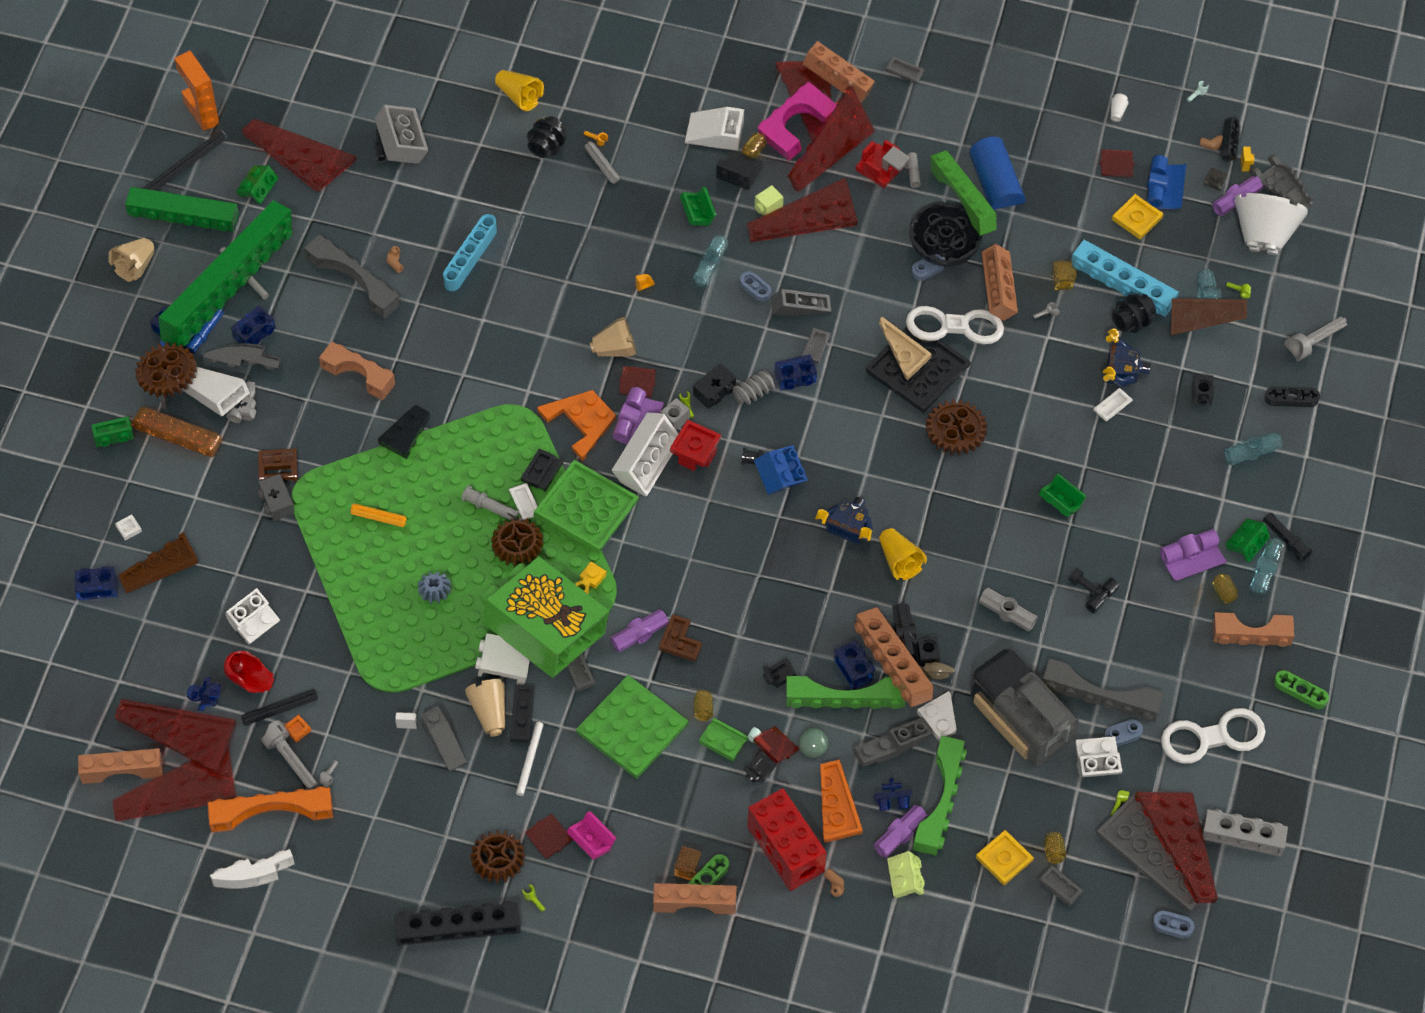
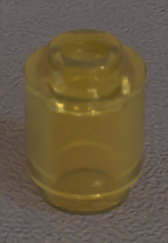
(754, 145)
(1225, 588)
(703, 706)
(1054, 848)

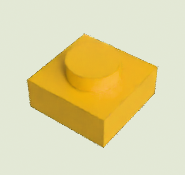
(1247, 159)

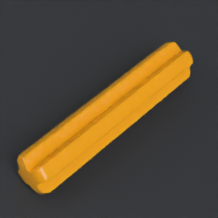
(378, 515)

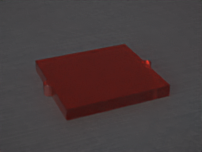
(1117, 163)
(639, 378)
(776, 744)
(548, 836)

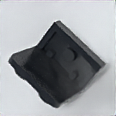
(738, 169)

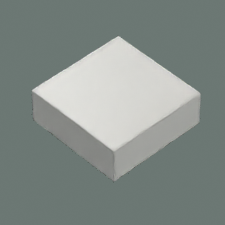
(128, 527)
(406, 720)

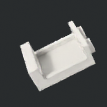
(501, 659)

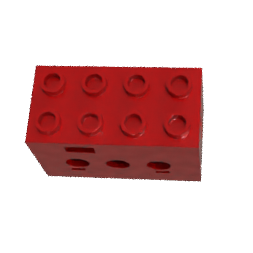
(786, 839)

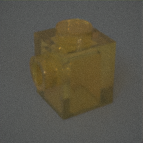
(1063, 275)

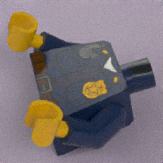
(1123, 362)
(848, 520)

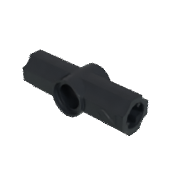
(905, 628)

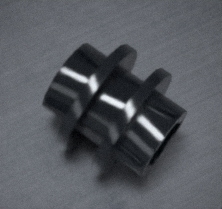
(546, 137)
(1133, 313)

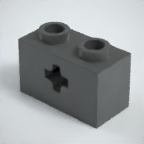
(276, 497)

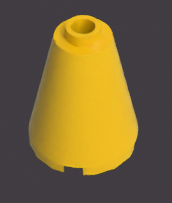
(520, 88)
(901, 554)

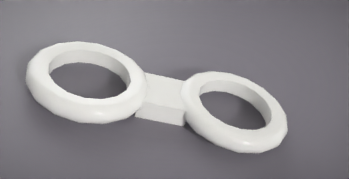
(954, 324)
(1213, 735)

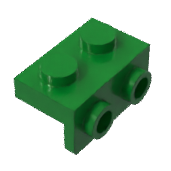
(257, 183)
(698, 207)
(112, 431)
(1063, 495)
(1248, 539)

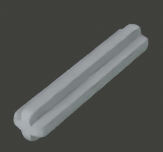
(602, 163)

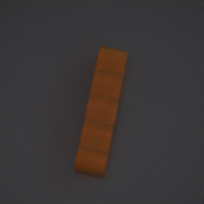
(176, 431)

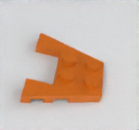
(586, 413)

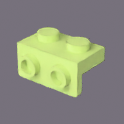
(905, 874)

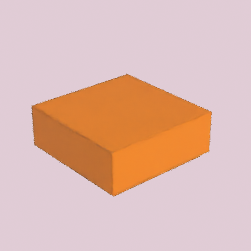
(297, 728)

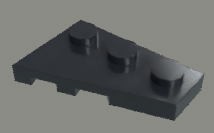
(403, 433)

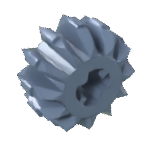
(434, 587)

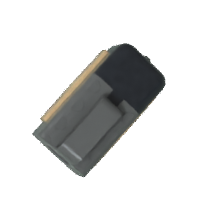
(1022, 707)

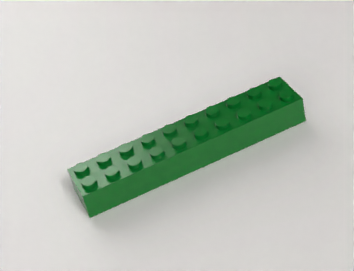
(226, 275)

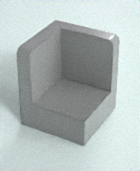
(895, 159)

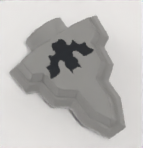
(245, 408)

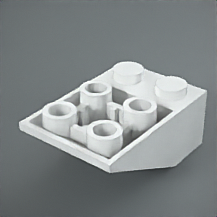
(716, 128)

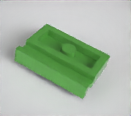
(723, 739)

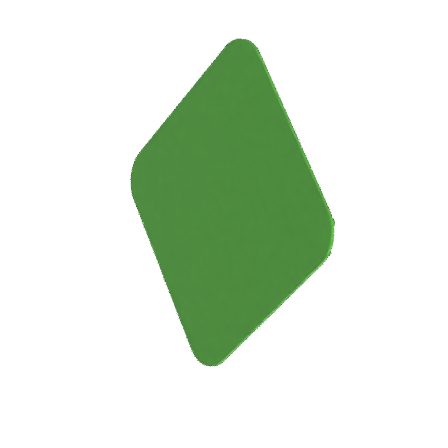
(376, 566)

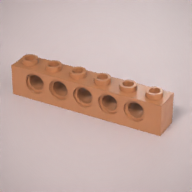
(893, 657)

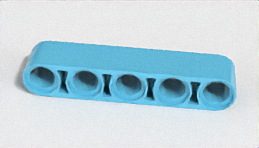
(476, 243)

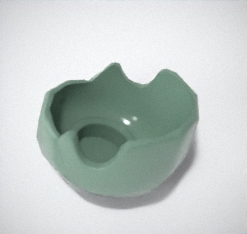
(813, 743)

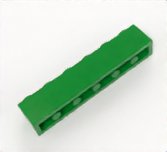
(182, 209)

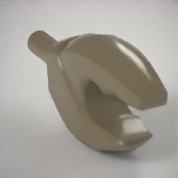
(937, 670)

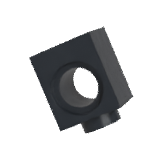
(1204, 383)
(930, 643)

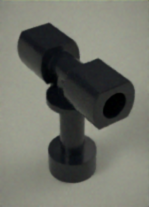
(1098, 592)

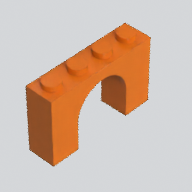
(199, 95)

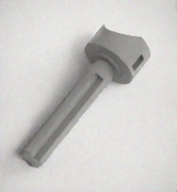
(1301, 345)
(276, 738)

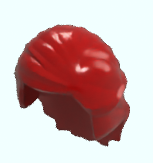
(248, 672)

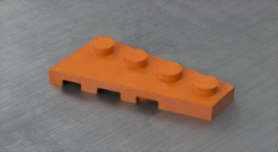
(838, 808)

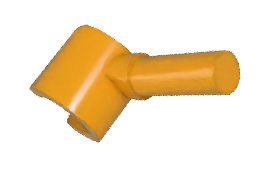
(604, 136)

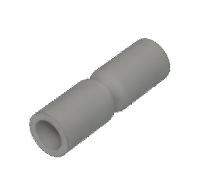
(914, 175)

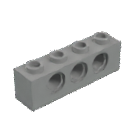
(1235, 837)

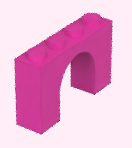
(805, 100)

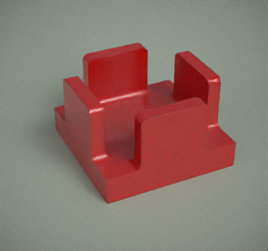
(871, 164)
(695, 445)

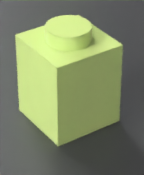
(768, 201)

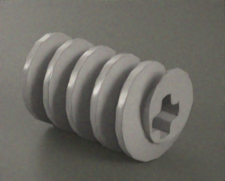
(754, 386)

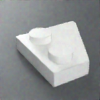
(939, 716)

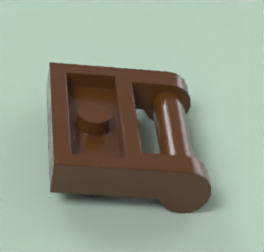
(278, 460)

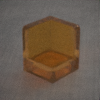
(687, 863)

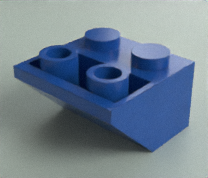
(780, 469)

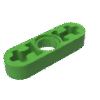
(1285, 687)
(709, 870)

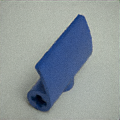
(1165, 184)

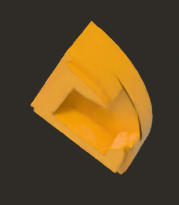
(643, 281)

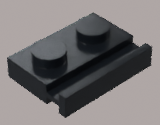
(542, 470)

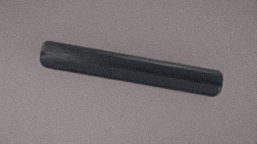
(279, 707)

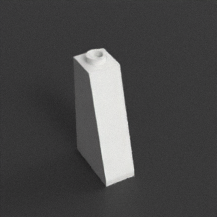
(217, 390)

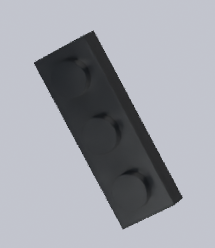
(522, 713)

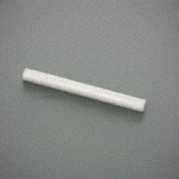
(529, 759)

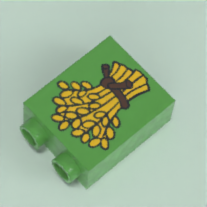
(544, 616)

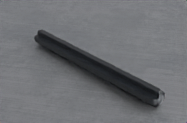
(187, 161)

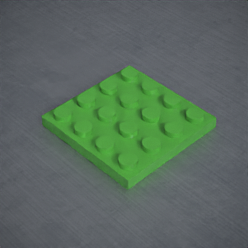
(586, 506)
(632, 726)

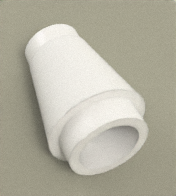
(1118, 107)

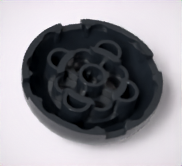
(947, 224)

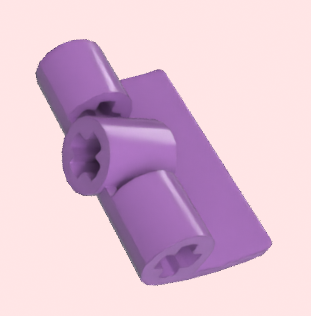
(633, 413)
(1192, 554)

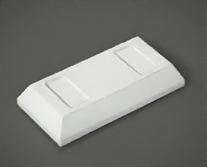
(1112, 404)
(524, 501)

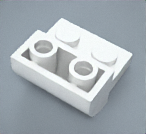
(252, 616)
(1097, 757)

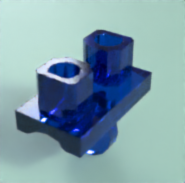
(206, 694)
(902, 797)

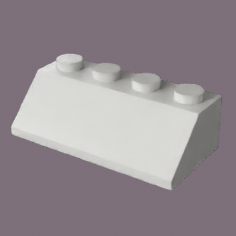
(646, 453)

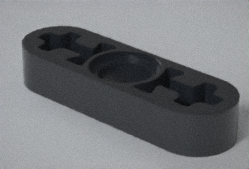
(1230, 139)
(1278, 401)

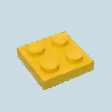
(1137, 216)
(1004, 857)

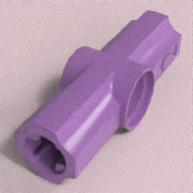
(1227, 202)
(639, 630)
(900, 831)

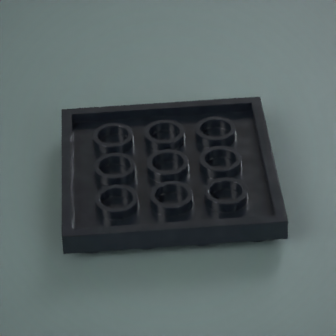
(929, 381)

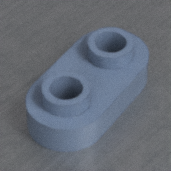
(928, 269)
(756, 287)
(1125, 734)
(1173, 922)

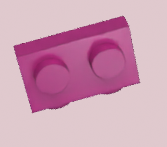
(592, 836)

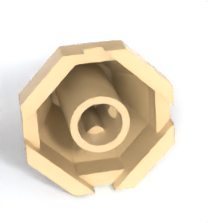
(131, 258)
(614, 340)

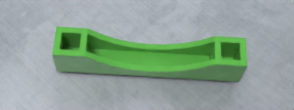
(978, 209)
(805, 692)
(930, 831)

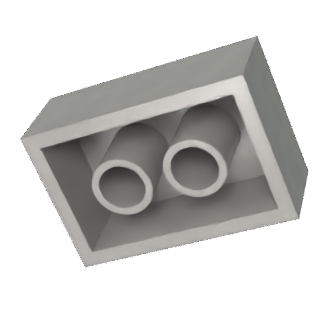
(401, 134)

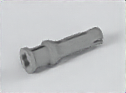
(482, 501)

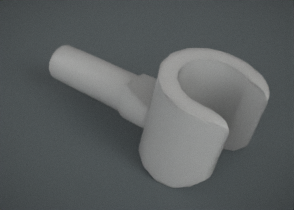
(1051, 308)
(325, 777)

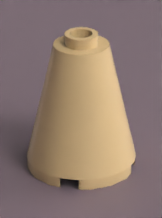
(489, 704)

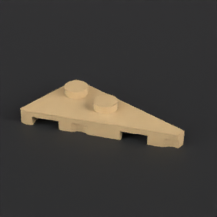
(906, 351)

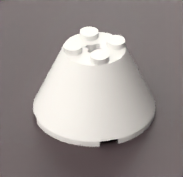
(1268, 221)

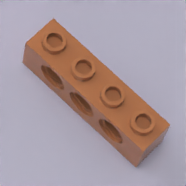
(837, 71)
(999, 282)

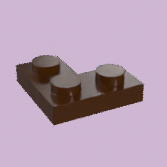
(676, 643)

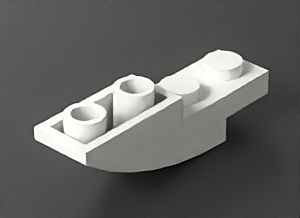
(245, 875)

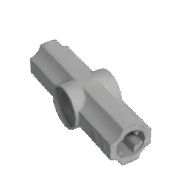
(998, 604)

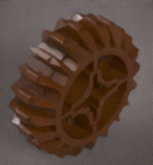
(508, 549)
(491, 869)

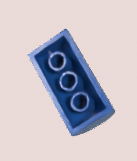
(996, 173)

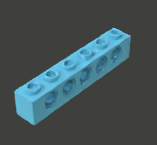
(1095, 263)

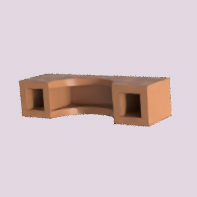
(338, 359)
(1229, 629)
(97, 767)
(717, 898)

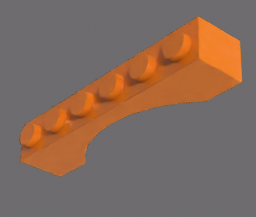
(227, 814)

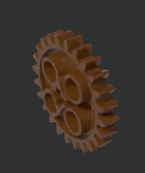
(166, 375)
(940, 432)

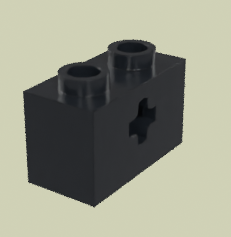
(714, 386)

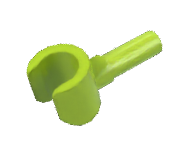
(1245, 289)
(686, 401)
(1121, 797)
(532, 896)

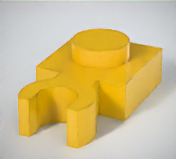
(591, 577)

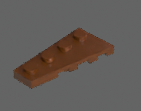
(1204, 313)
(169, 560)

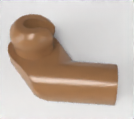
(1212, 144)
(393, 257)
(837, 883)

